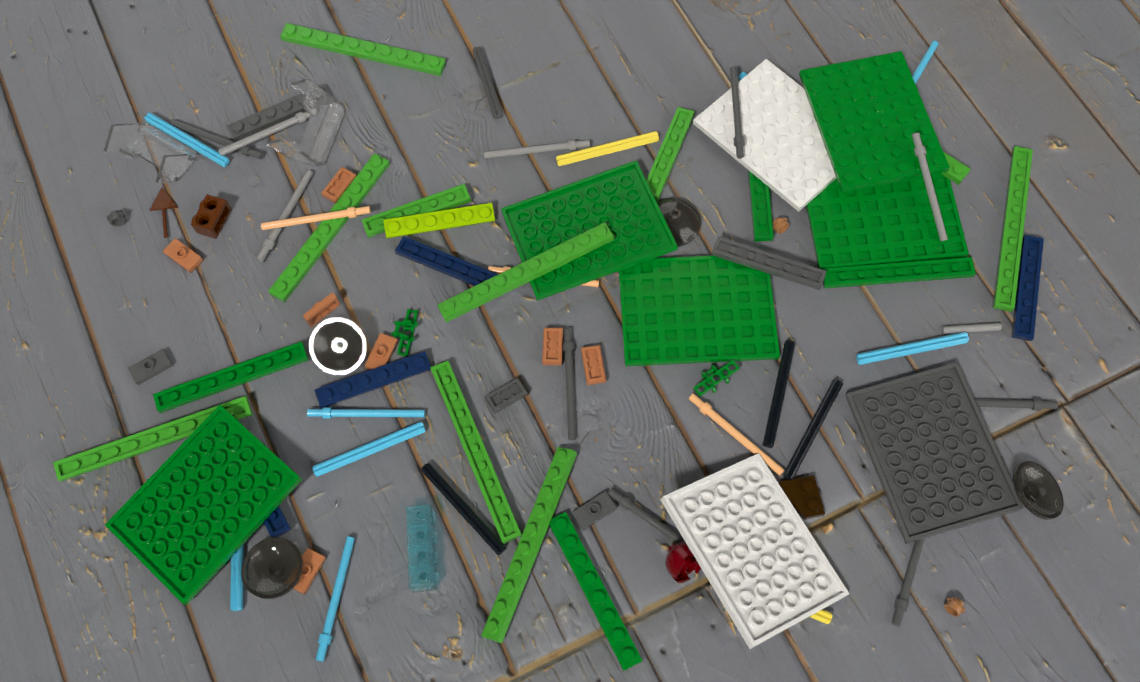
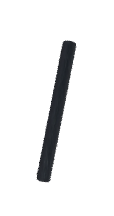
(779, 392)
(812, 430)
(466, 512)

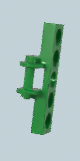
(407, 322)
(719, 373)

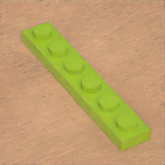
(439, 220)

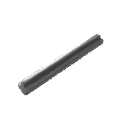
(487, 82)

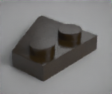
(804, 496)

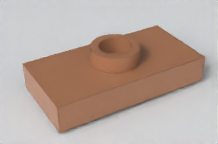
(338, 185)
(182, 255)
(321, 309)
(552, 346)
(381, 351)
(593, 365)
(311, 565)

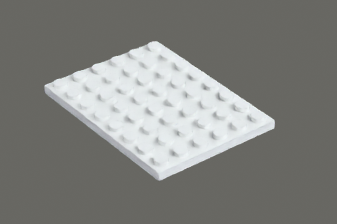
(778, 132)
(754, 549)

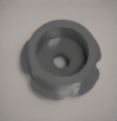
(116, 218)

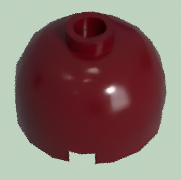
(681, 562)

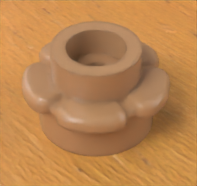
(780, 225)
(954, 606)

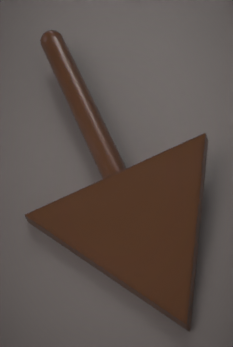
(162, 203)

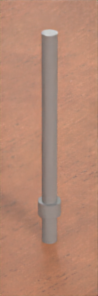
(298, 118)
(572, 145)
(920, 152)
(268, 244)

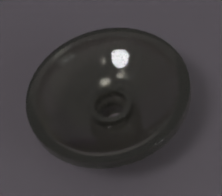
(687, 223)
(325, 347)
(1038, 490)
(263, 561)

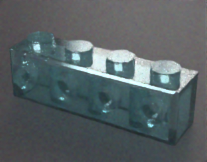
(421, 548)

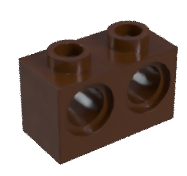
(214, 217)

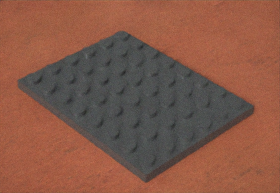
(932, 453)

